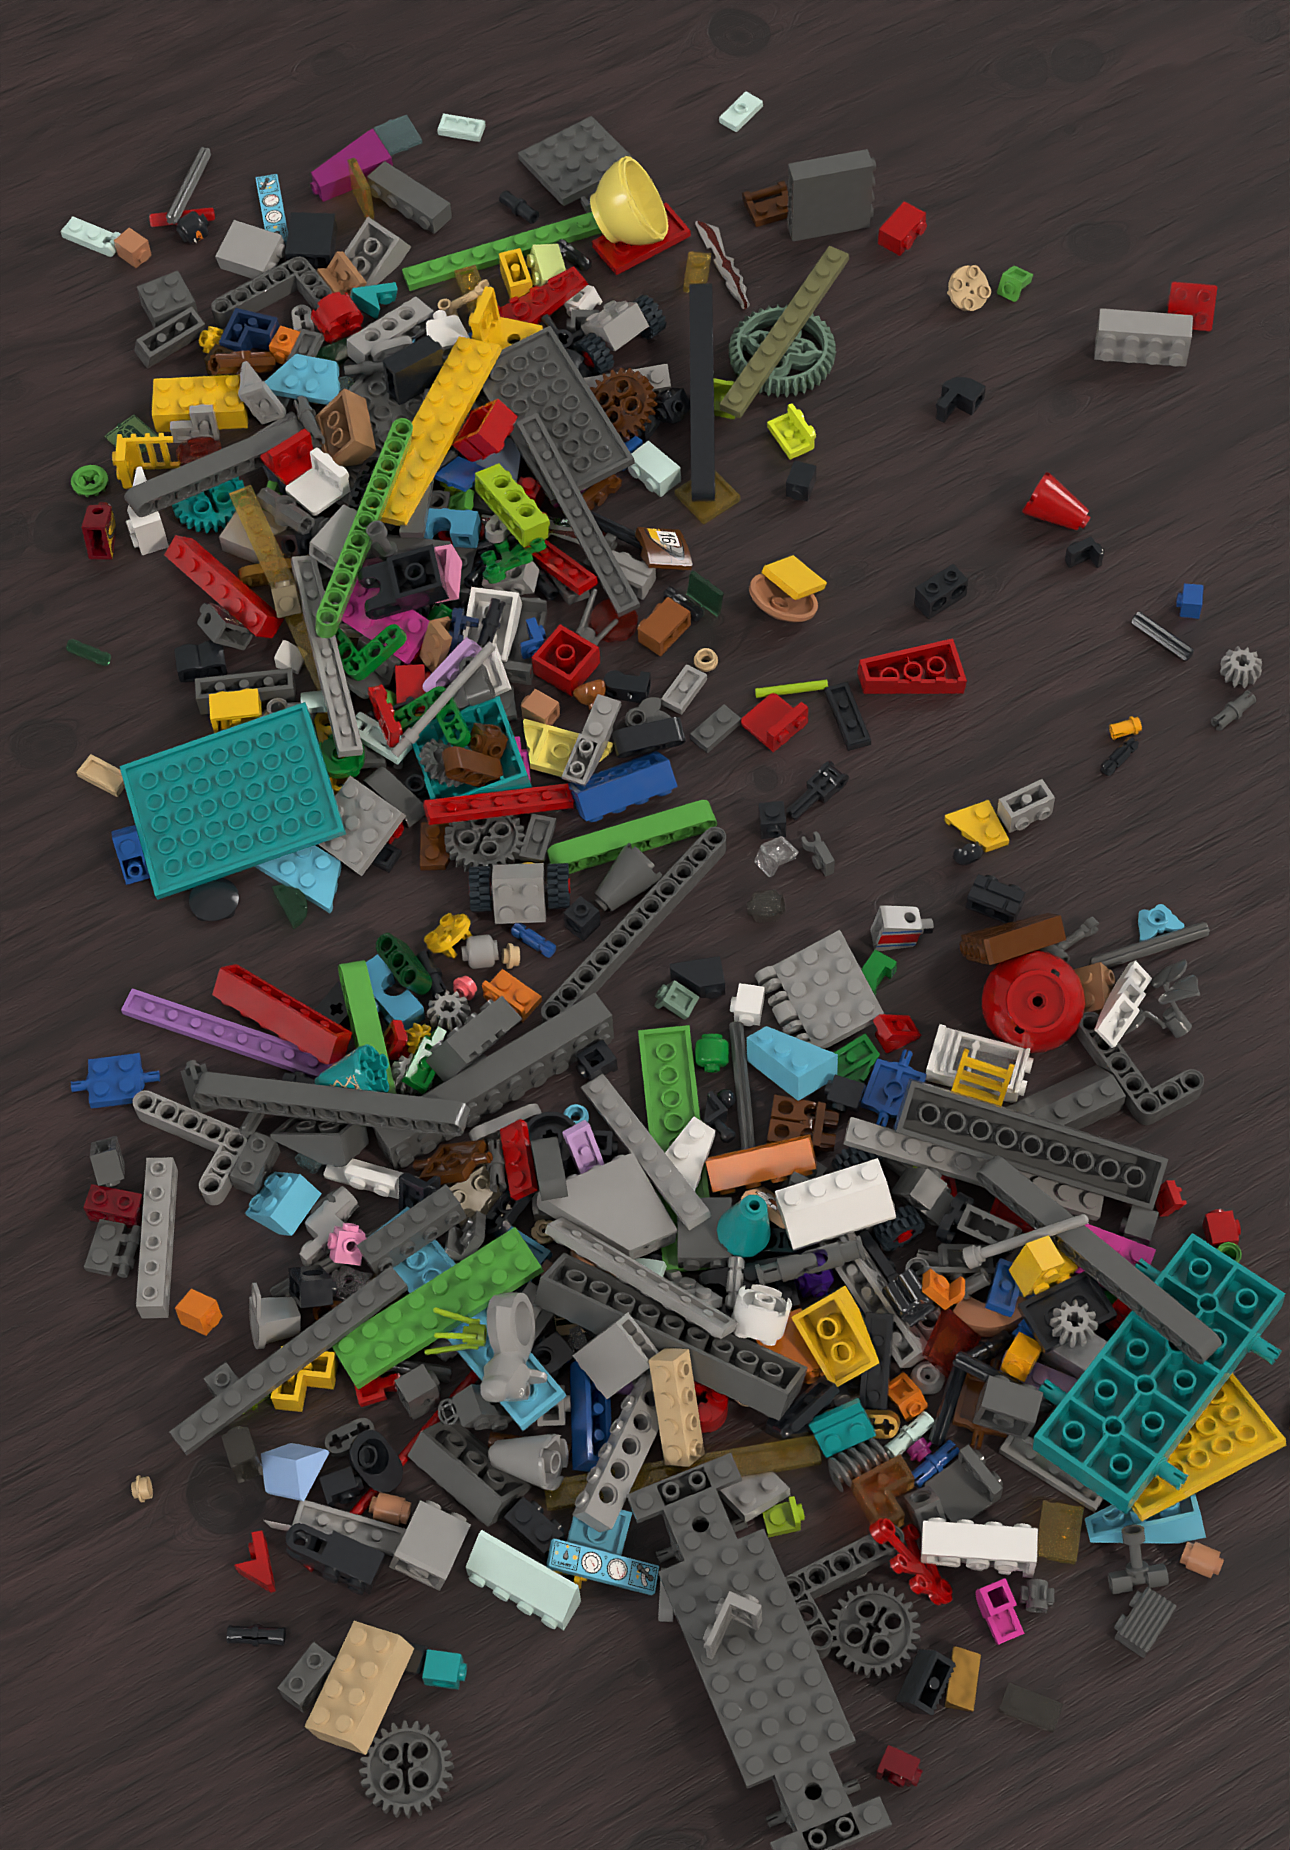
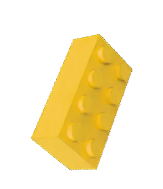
(175, 395)

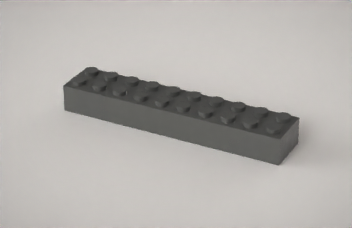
(508, 1074)
(1031, 1144)
(727, 1365)

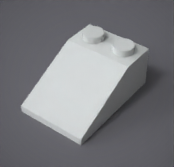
(146, 531)
(478, 607)

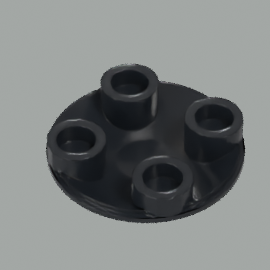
(214, 900)

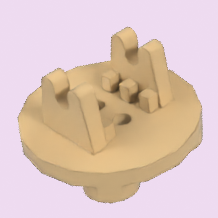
(976, 283)

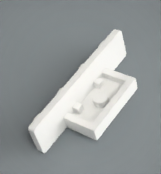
(367, 1177)

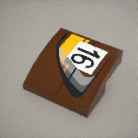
(664, 548)

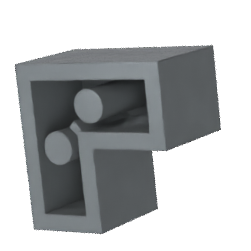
(925, 1192)

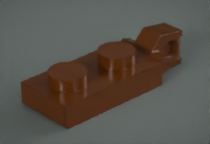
(598, 492)

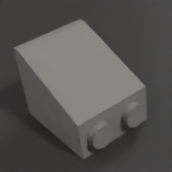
(430, 1544)

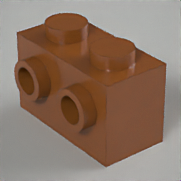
(663, 626)

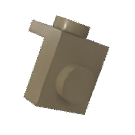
(285, 598)

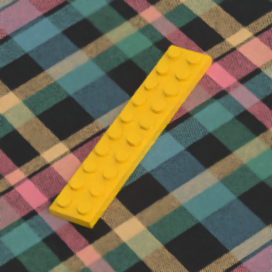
(439, 423)

